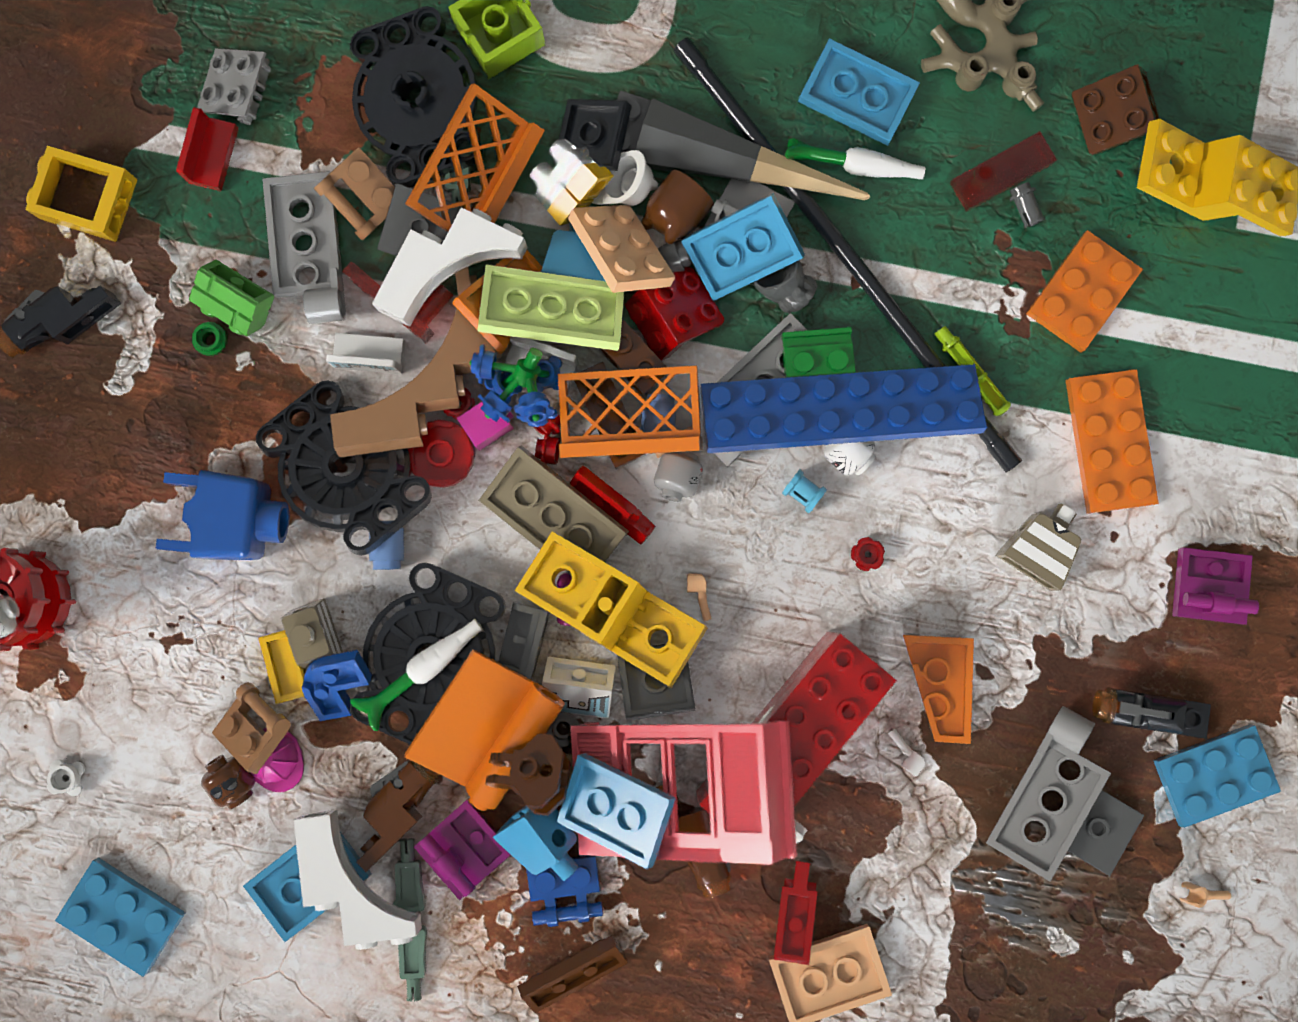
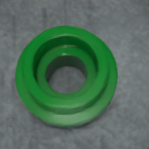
(202, 332)

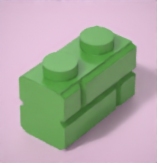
(231, 298)

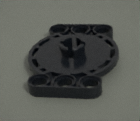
(398, 71)
(351, 497)
(412, 629)

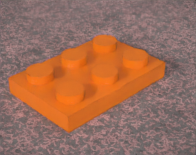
(1084, 291)

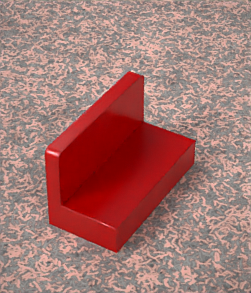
(206, 150)

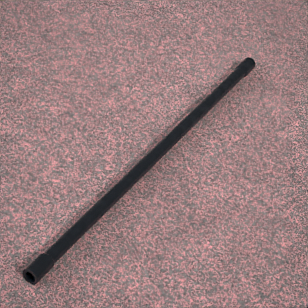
(698, 66)

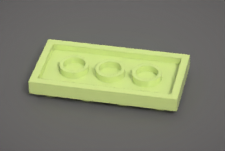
(550, 308)

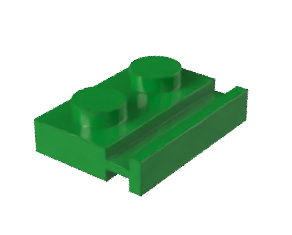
(818, 352)

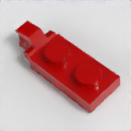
(613, 504)
(796, 918)

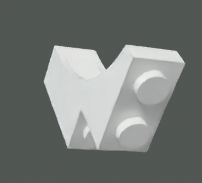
(427, 263)
(331, 878)

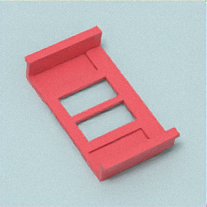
(746, 784)

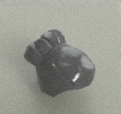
(788, 287)

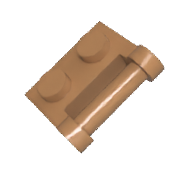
(366, 183)
(244, 736)

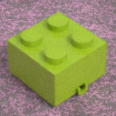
(497, 31)

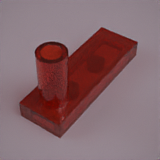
(1003, 171)
(427, 312)

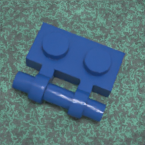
(549, 886)

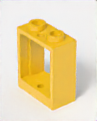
(112, 204)

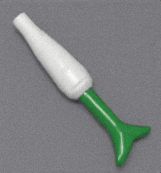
(856, 160)
(419, 671)

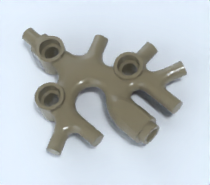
(996, 56)

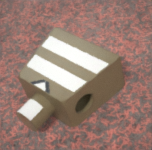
(1044, 548)
(311, 633)

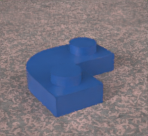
(327, 680)

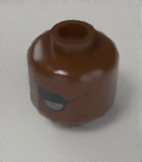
(227, 782)

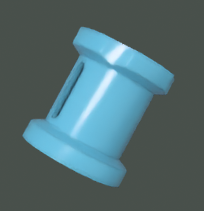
(804, 491)

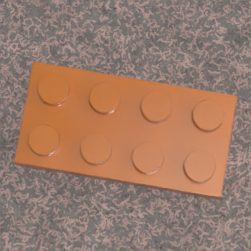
(1111, 441)

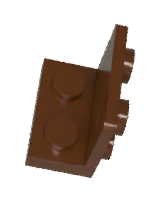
(1115, 109)

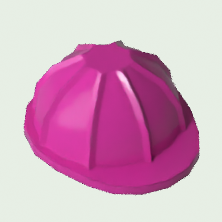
(283, 767)

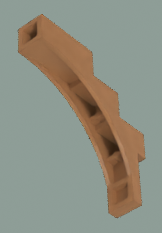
(396, 419)

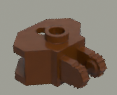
(536, 773)

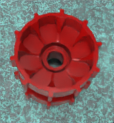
(40, 594)

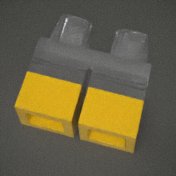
(572, 181)

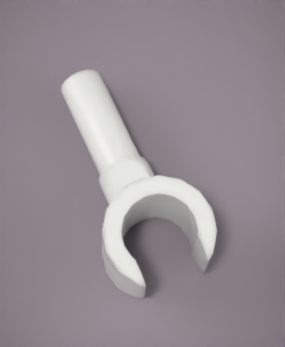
(914, 762)

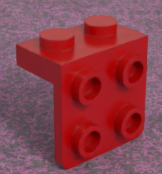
(674, 313)

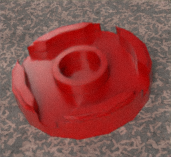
(445, 454)

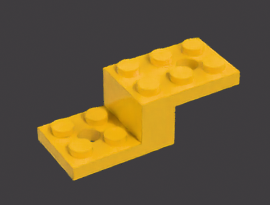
(1219, 178)
(611, 609)

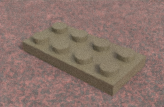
(541, 501)

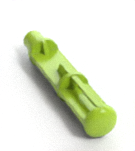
(960, 354)

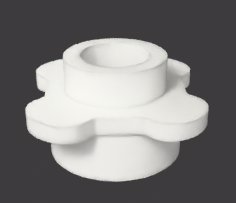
(57, 784)

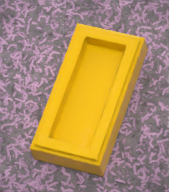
(282, 670)

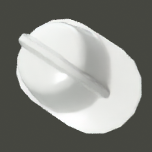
(630, 183)

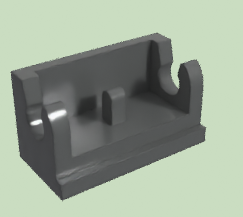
(524, 639)

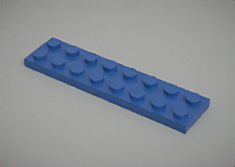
(842, 408)

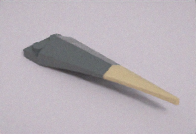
(692, 146)

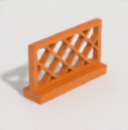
(504, 174)
(622, 442)

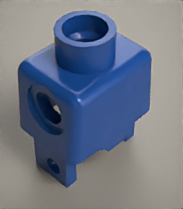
(228, 517)

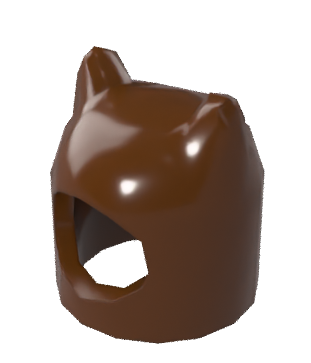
(677, 207)

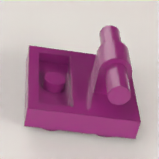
(1213, 586)
(462, 849)

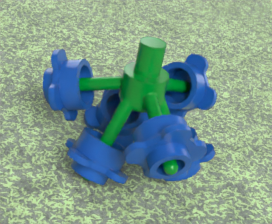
(509, 379)

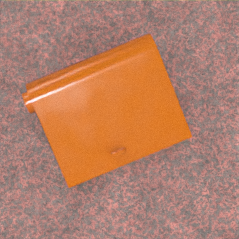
(481, 714)

